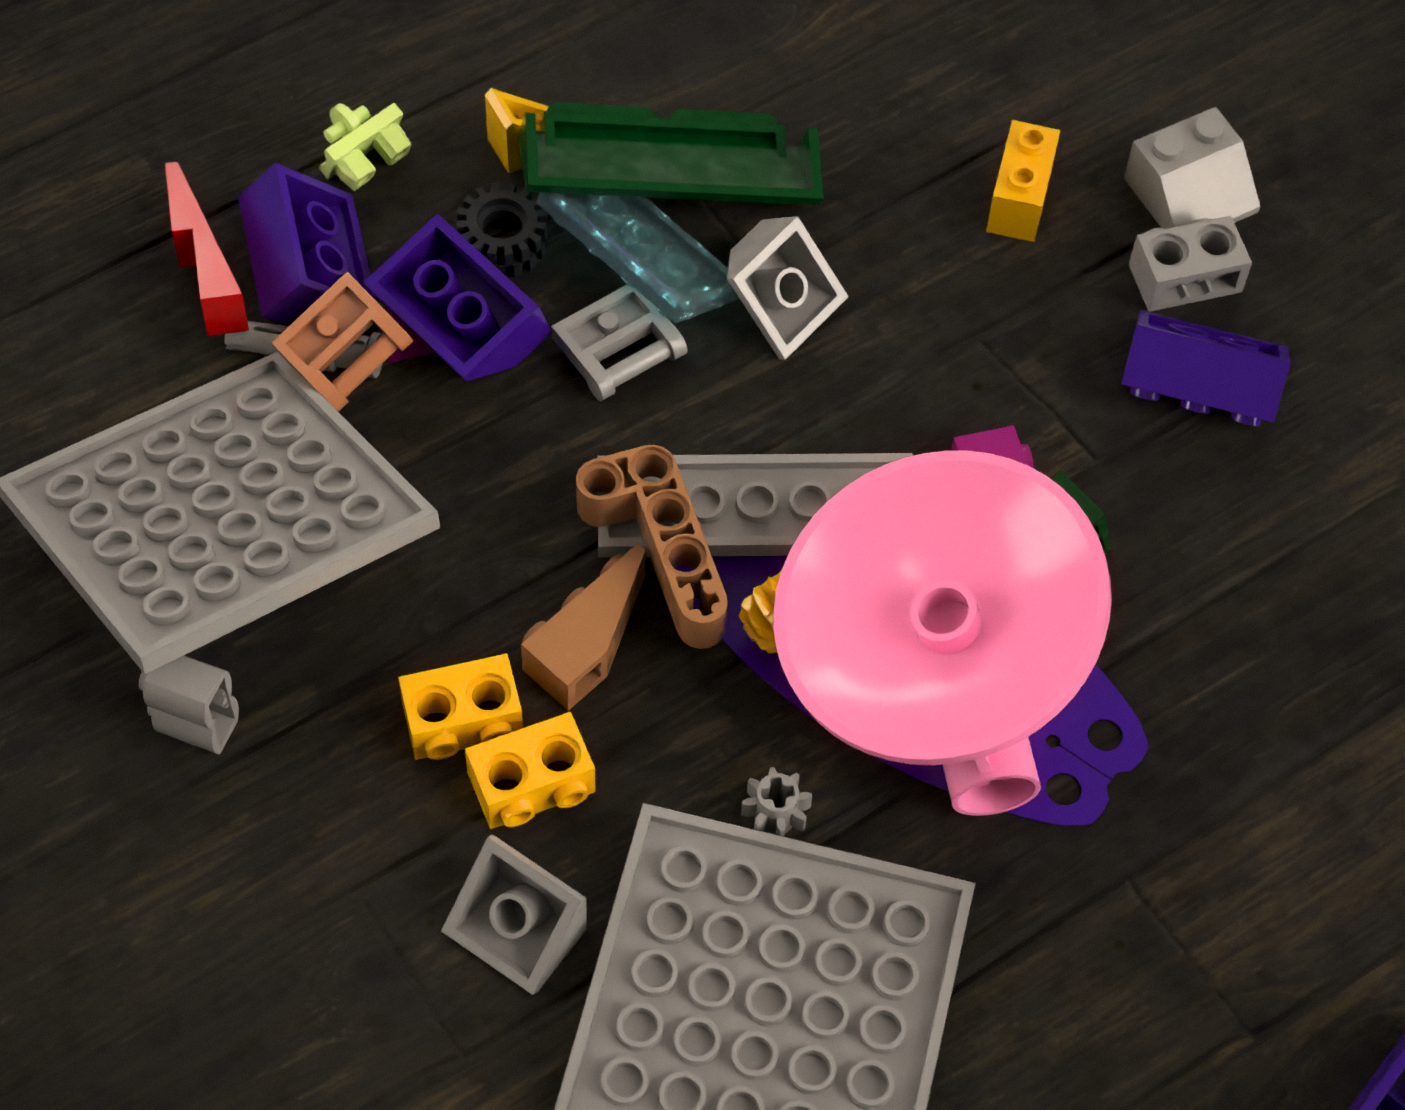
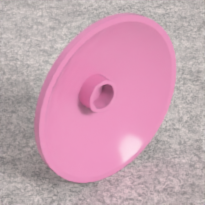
(945, 617)

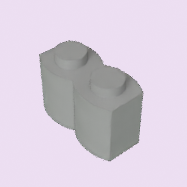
(191, 702)

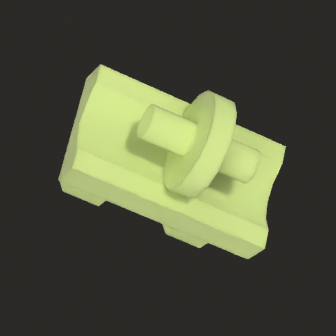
(348, 154)

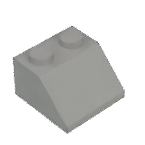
(1193, 172)

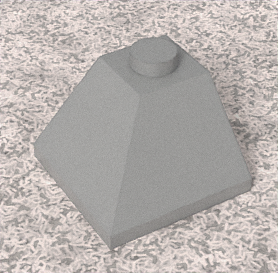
(784, 282)

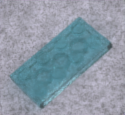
(645, 251)

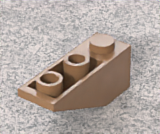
(581, 640)

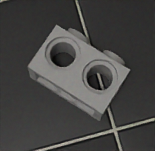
(1189, 263)

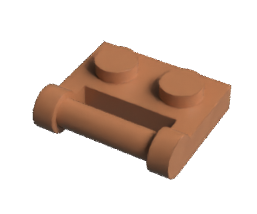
(330, 329)

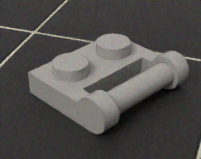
(610, 327)

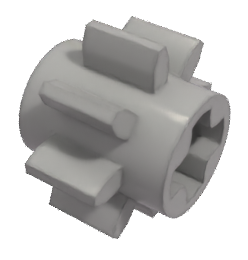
(791, 802)

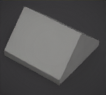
(516, 916)

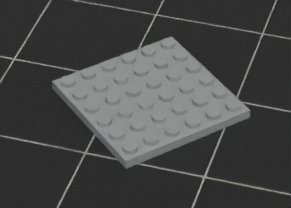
(215, 509)
(765, 976)

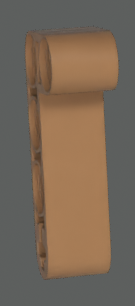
(667, 546)

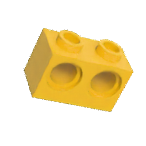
(1023, 181)
(458, 693)
(524, 759)

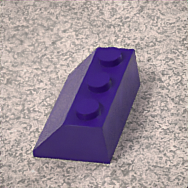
(299, 240)
(459, 302)
(1206, 368)

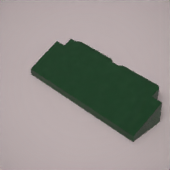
(677, 157)

